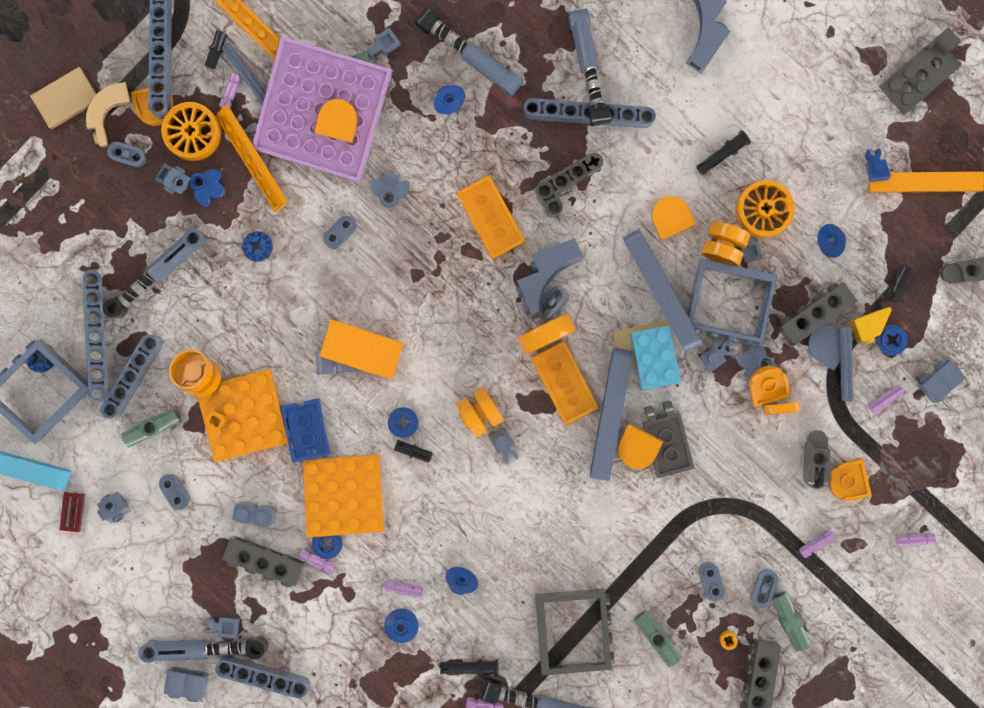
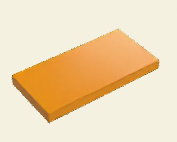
(490, 217)
(361, 349)
(564, 383)

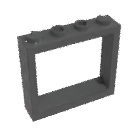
(605, 621)

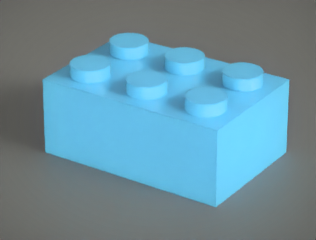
(654, 358)

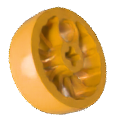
(198, 125)
(788, 209)
(546, 334)

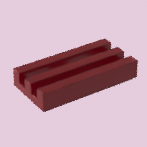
(81, 496)

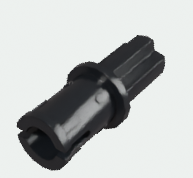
(215, 49)
(899, 283)
(413, 451)

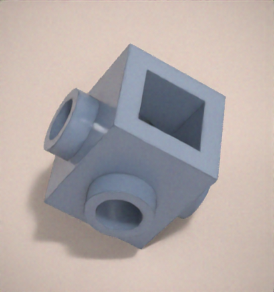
(173, 179)
(113, 508)

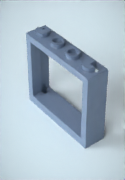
(769, 279)
(63, 366)

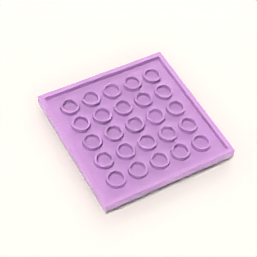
(298, 88)

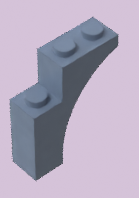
(710, 33)
(547, 265)

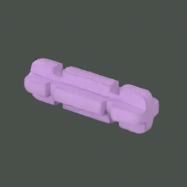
(230, 90)
(886, 398)
(915, 539)
(817, 544)
(316, 561)
(404, 589)
(472, 703)

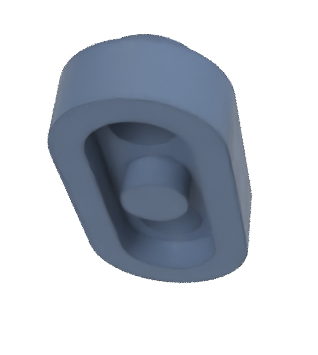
(128, 154)
(340, 232)
(551, 303)
(176, 490)
(712, 581)
(765, 588)

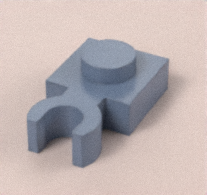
(715, 357)
(502, 442)
(226, 626)

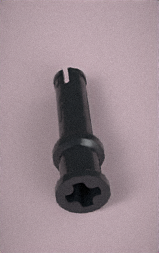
(730, 147)
(480, 667)

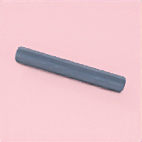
(244, 72)
(846, 363)

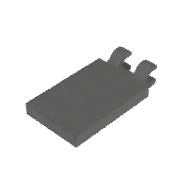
(675, 452)

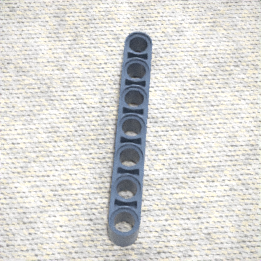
(160, 61)
(580, 117)
(662, 291)
(94, 327)
(611, 414)

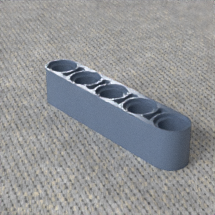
(123, 380)
(253, 679)

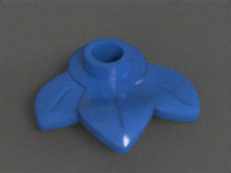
(210, 187)

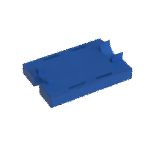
(305, 430)

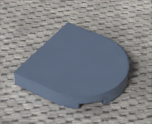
(825, 345)

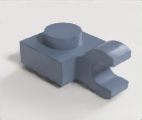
(385, 43)

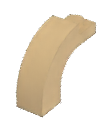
(99, 107)

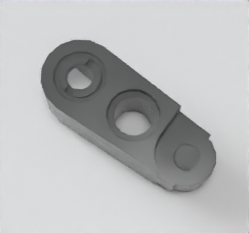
(957, 272)
(817, 443)

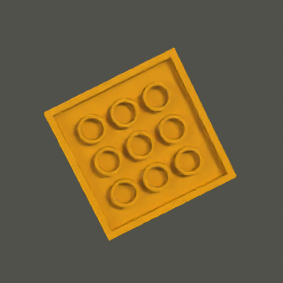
(251, 416)
(343, 496)

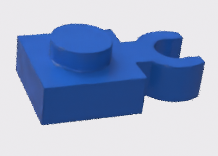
(876, 168)

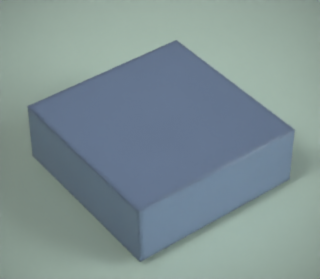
(751, 252)

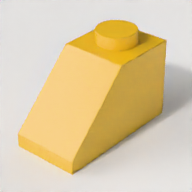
(869, 325)

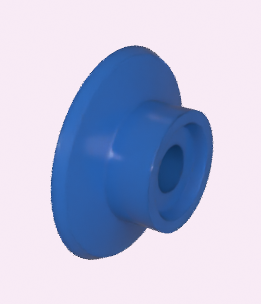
(449, 99)
(831, 240)
(461, 580)
(404, 617)

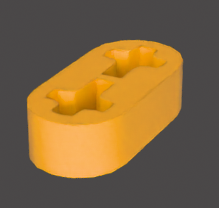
(782, 408)

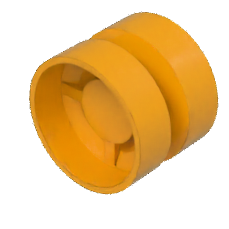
(727, 238)
(195, 373)
(475, 415)

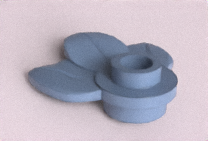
(390, 187)
(752, 360)

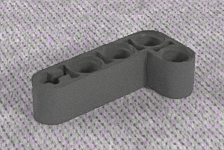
(571, 180)

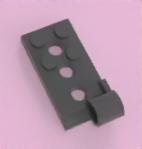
(936, 49)

